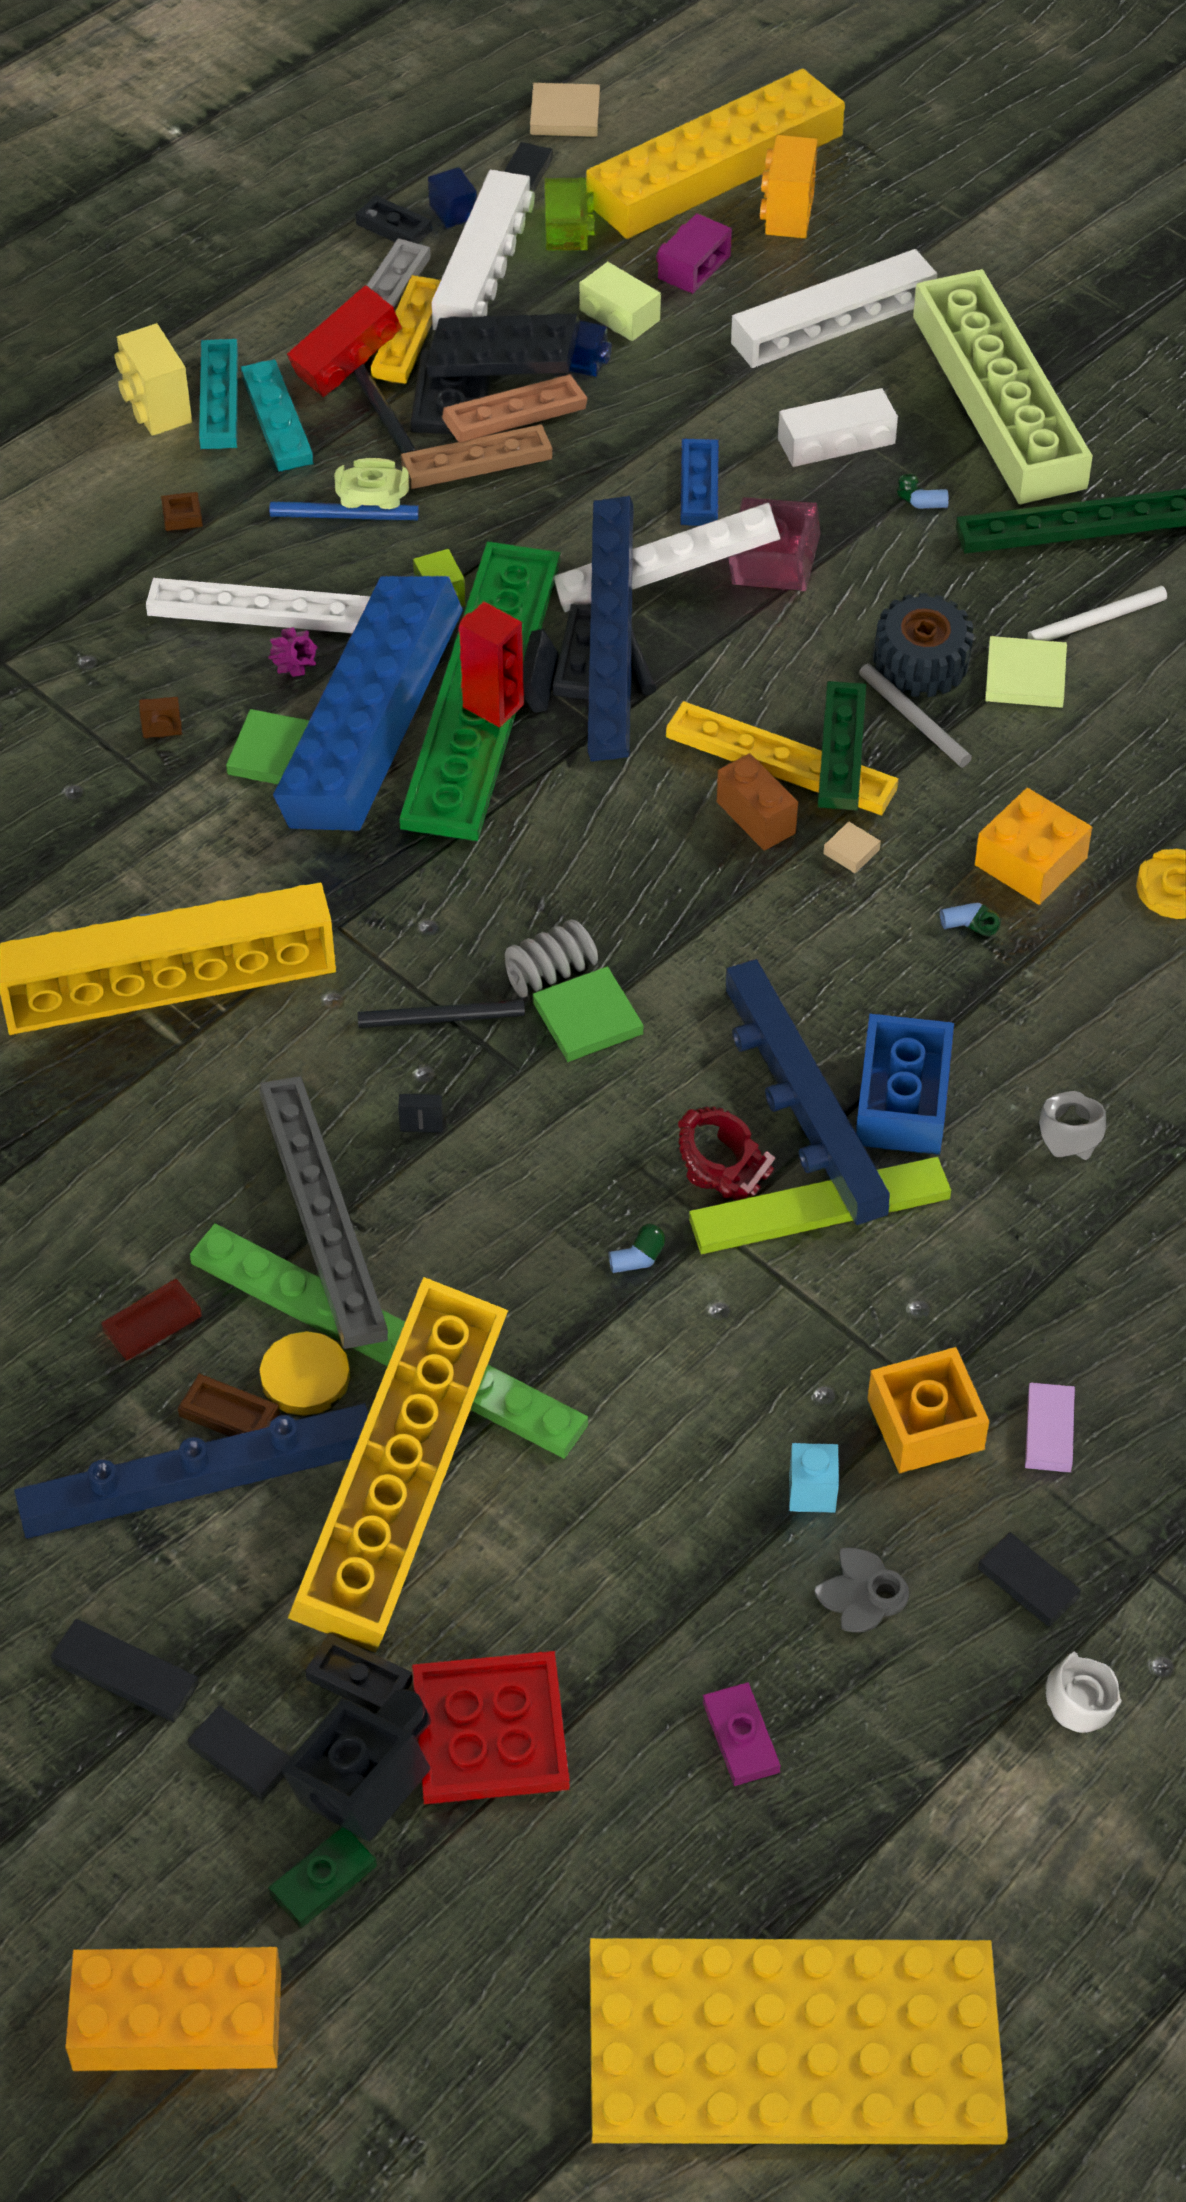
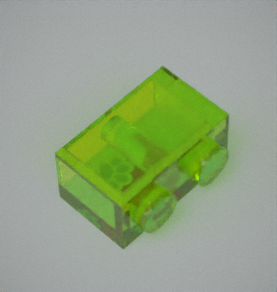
(567, 214)

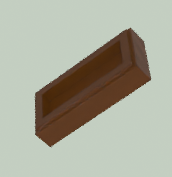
(225, 1407)

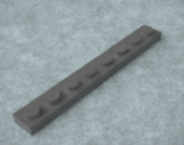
(323, 1213)

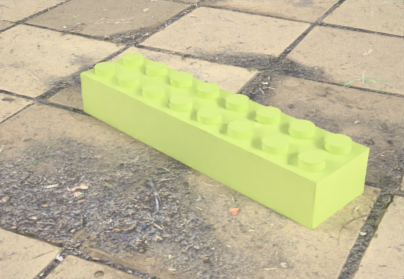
(1002, 387)

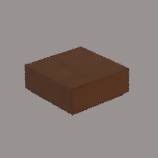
(181, 511)

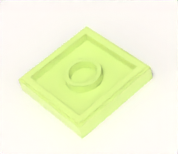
(1026, 671)

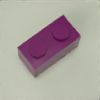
(694, 253)

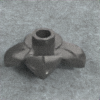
(857, 1590)

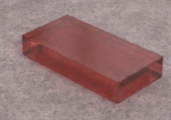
(151, 1319)

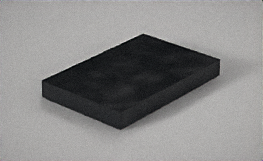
(439, 392)

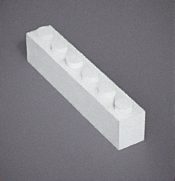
(484, 247)
(829, 309)

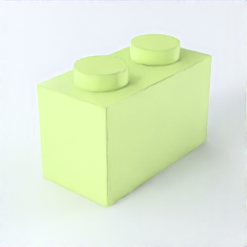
(620, 301)

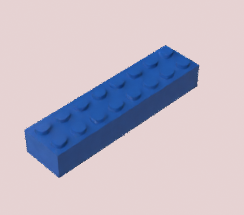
(368, 703)

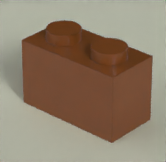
(757, 801)

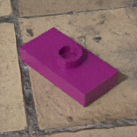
(741, 1734)

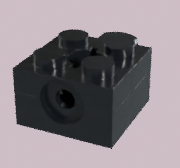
(354, 1744)

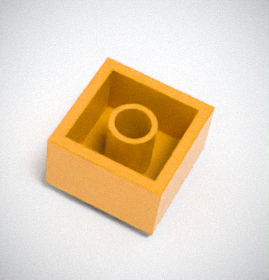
(789, 186)
(1033, 845)
(927, 1410)

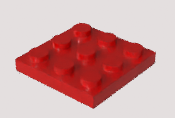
(492, 1727)

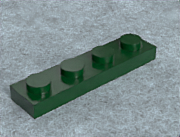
(842, 745)

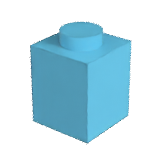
(813, 1477)

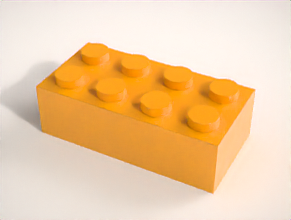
(174, 2009)

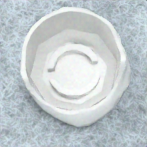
(1082, 1693)

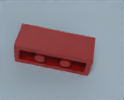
(344, 341)
(491, 664)

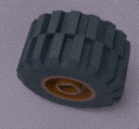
(923, 644)

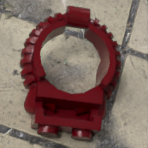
(734, 1181)

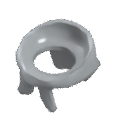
(1072, 1139)

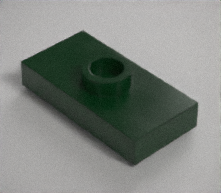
(322, 1877)

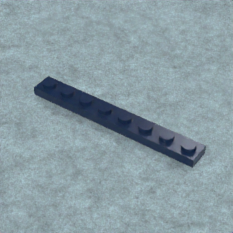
(610, 629)

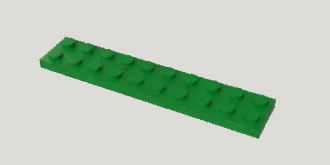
(461, 748)

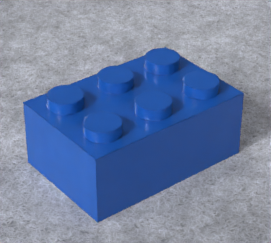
(904, 1084)

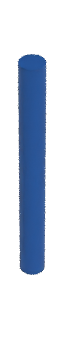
(336, 510)

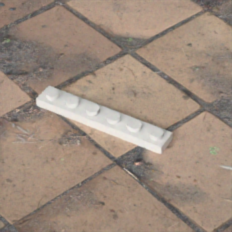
(680, 552)
(255, 605)

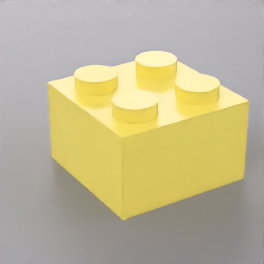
(153, 379)

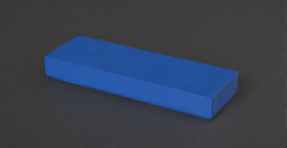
(699, 481)

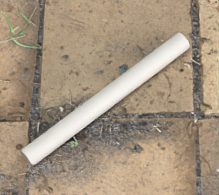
(1099, 615)

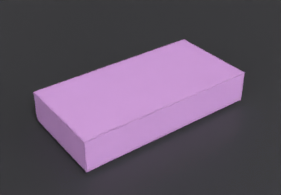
(1050, 1427)

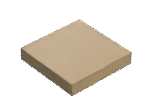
(565, 109)

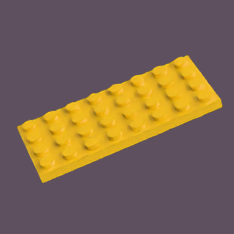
(795, 2042)

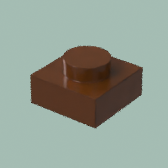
(160, 717)

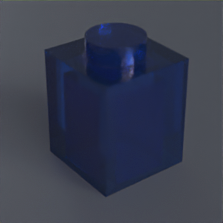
(451, 196)
(590, 349)

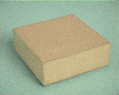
(852, 847)

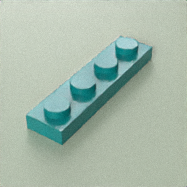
(218, 394)
(276, 415)

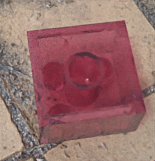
(784, 561)

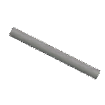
(915, 715)

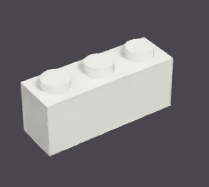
(837, 427)

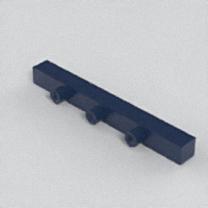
(806, 1092)
(190, 1471)

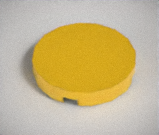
(1163, 883)
(305, 1373)

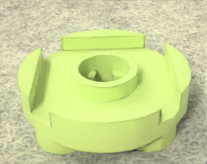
(371, 483)

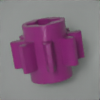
(293, 652)

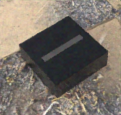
(420, 1113)

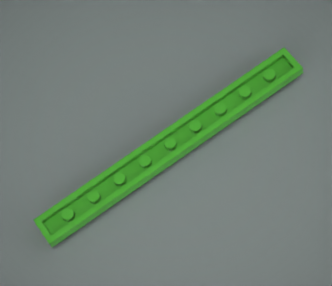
(303, 1297)

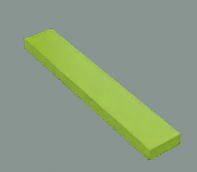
(810, 1207)

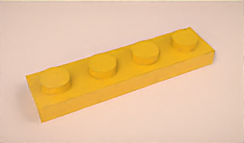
(397, 357)

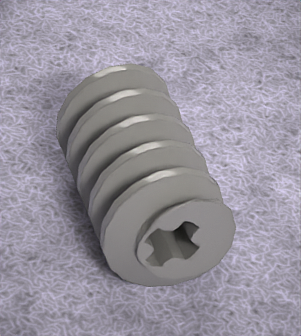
(549, 953)

